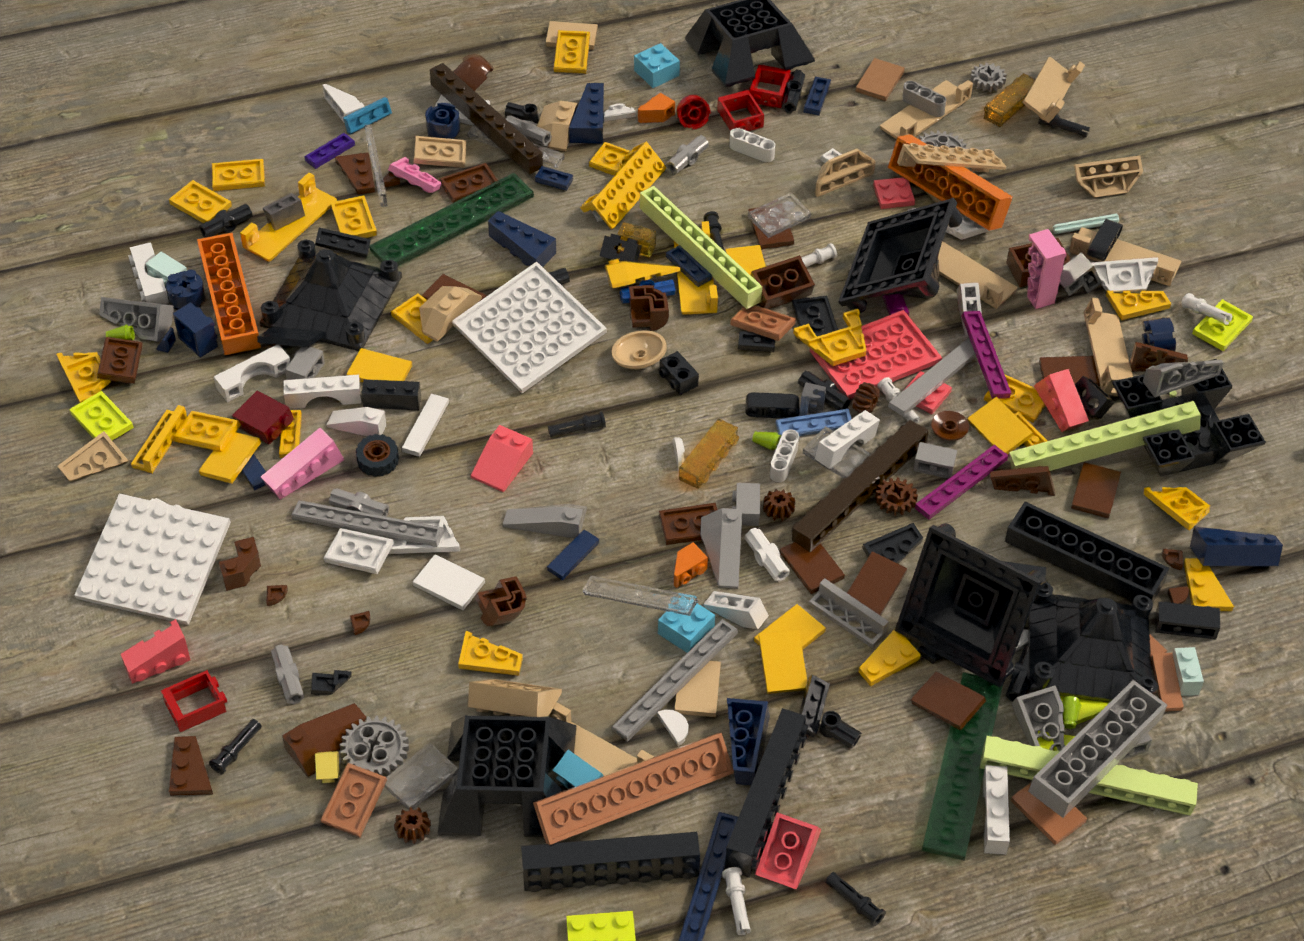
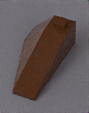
(320, 735)

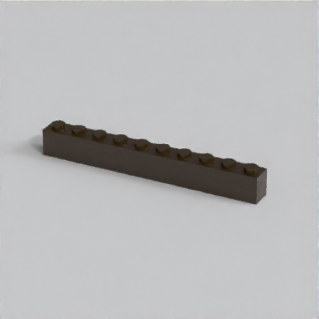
(486, 118)
(858, 486)

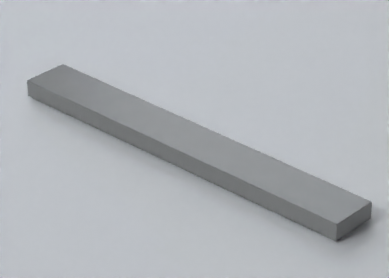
(933, 378)
(368, 523)
(674, 680)

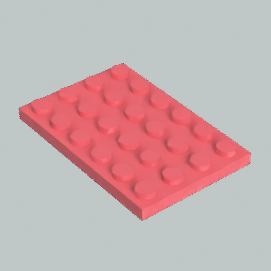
(892, 350)

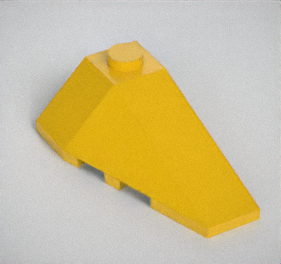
(625, 273)

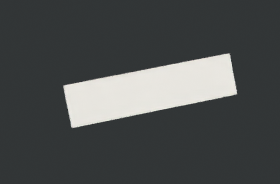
(425, 425)

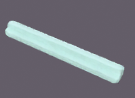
(1085, 223)

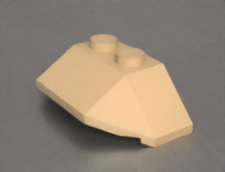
(557, 120)
(844, 171)
(1109, 176)
(443, 308)

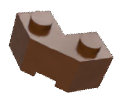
(238, 570)

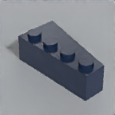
(588, 118)
(521, 239)
(1235, 548)
(748, 733)

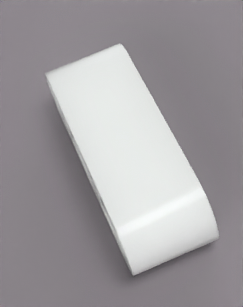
(752, 145)
(784, 455)

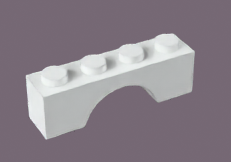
(152, 288)
(270, 362)
(301, 391)
(834, 446)
(997, 810)

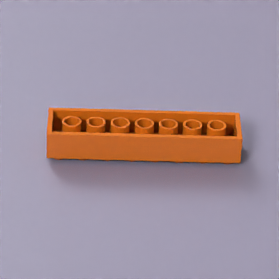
(974, 195)
(228, 293)

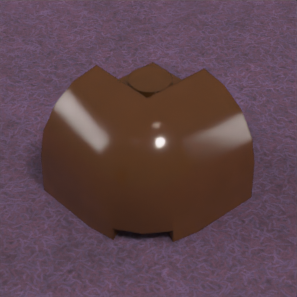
(473, 70)
(648, 307)
(502, 603)

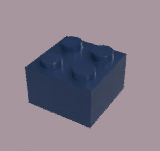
(195, 329)

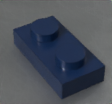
(554, 178)

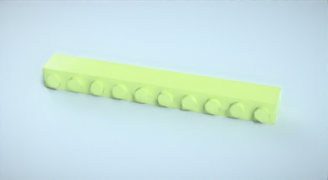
(701, 247)
(1106, 439)
(1119, 783)

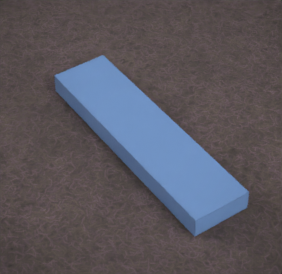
(814, 423)

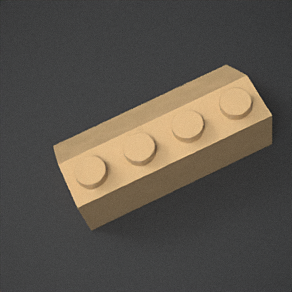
(512, 698)

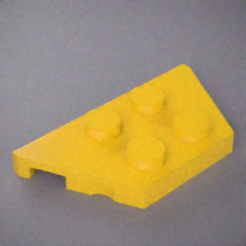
(82, 373)
(1180, 504)

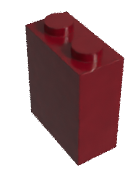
(263, 417)

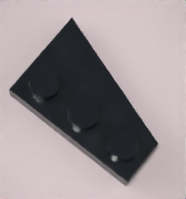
(895, 544)

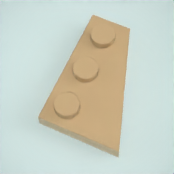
(92, 458)

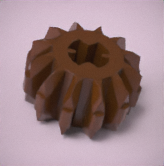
(866, 397)
(779, 504)
(412, 825)

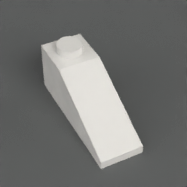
(340, 101)
(968, 299)
(359, 421)
(740, 609)

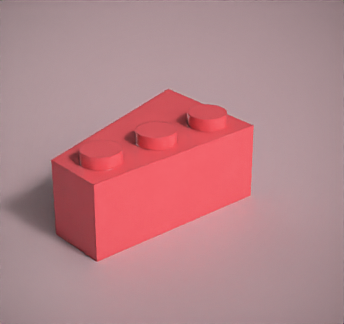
(1062, 400)
(157, 654)

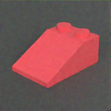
(502, 458)
(788, 850)

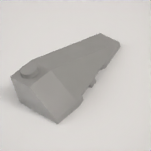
(147, 319)
(1174, 376)
(557, 520)
(722, 542)
(1041, 713)

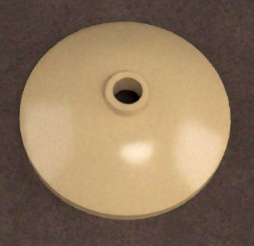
(639, 349)

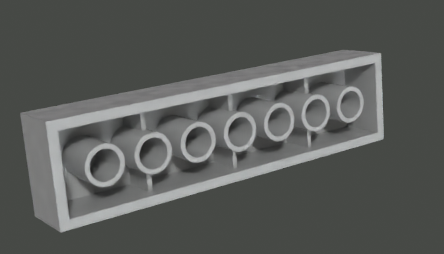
(1097, 748)

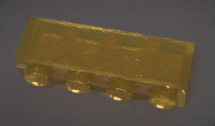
(1008, 101)
(708, 453)

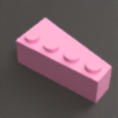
(1044, 269)
(303, 464)

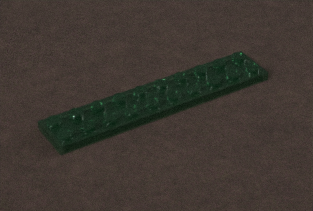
(452, 220)
(961, 776)

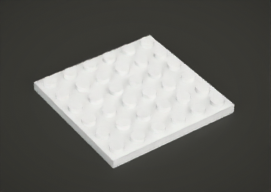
(529, 327)
(153, 559)

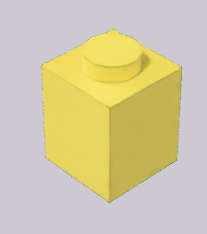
(327, 766)

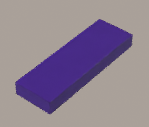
(329, 150)

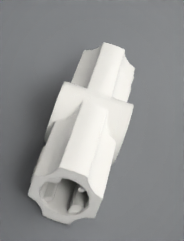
(767, 554)

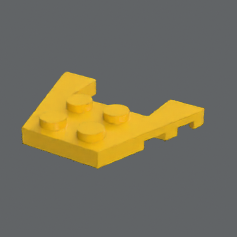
(838, 345)

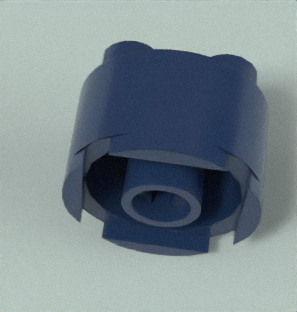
(442, 121)
(185, 288)
(1159, 333)

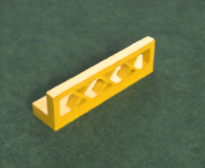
(160, 443)

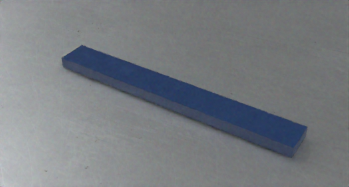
(708, 879)

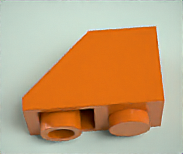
(657, 109)
(689, 563)

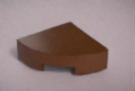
(391, 180)
(1173, 558)
(276, 594)
(1178, 594)
(360, 622)

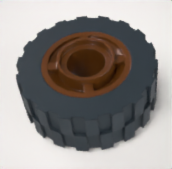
(377, 455)

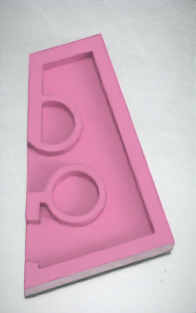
(411, 173)

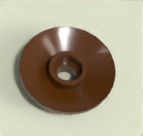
(950, 425)

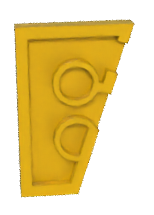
(1136, 304)
(1204, 586)
(486, 657)
(890, 657)

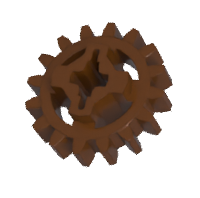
(898, 496)

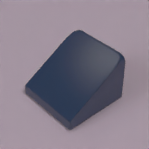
(167, 341)

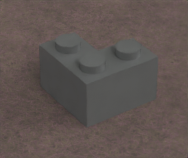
(1079, 273)

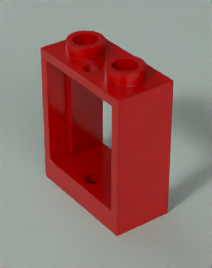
(772, 76)
(743, 99)
(189, 687)

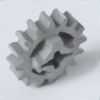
(988, 77)

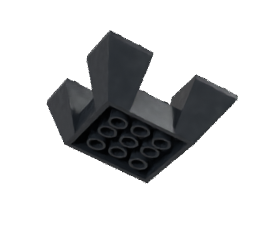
(744, 29)
(1211, 444)
(501, 764)

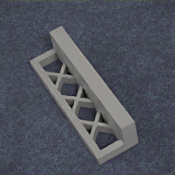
(850, 606)

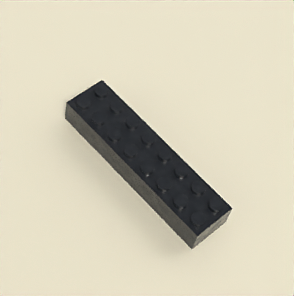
(1085, 553)
(766, 792)
(610, 861)

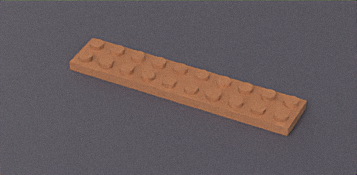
(633, 788)

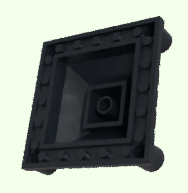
(900, 255)
(332, 296)
(968, 605)
(1089, 645)

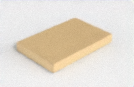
(555, 26)
(440, 151)
(701, 692)

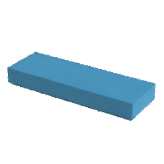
(367, 115)

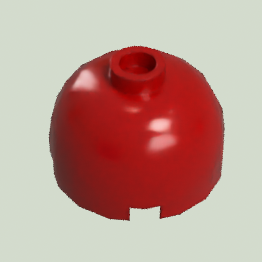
(693, 111)

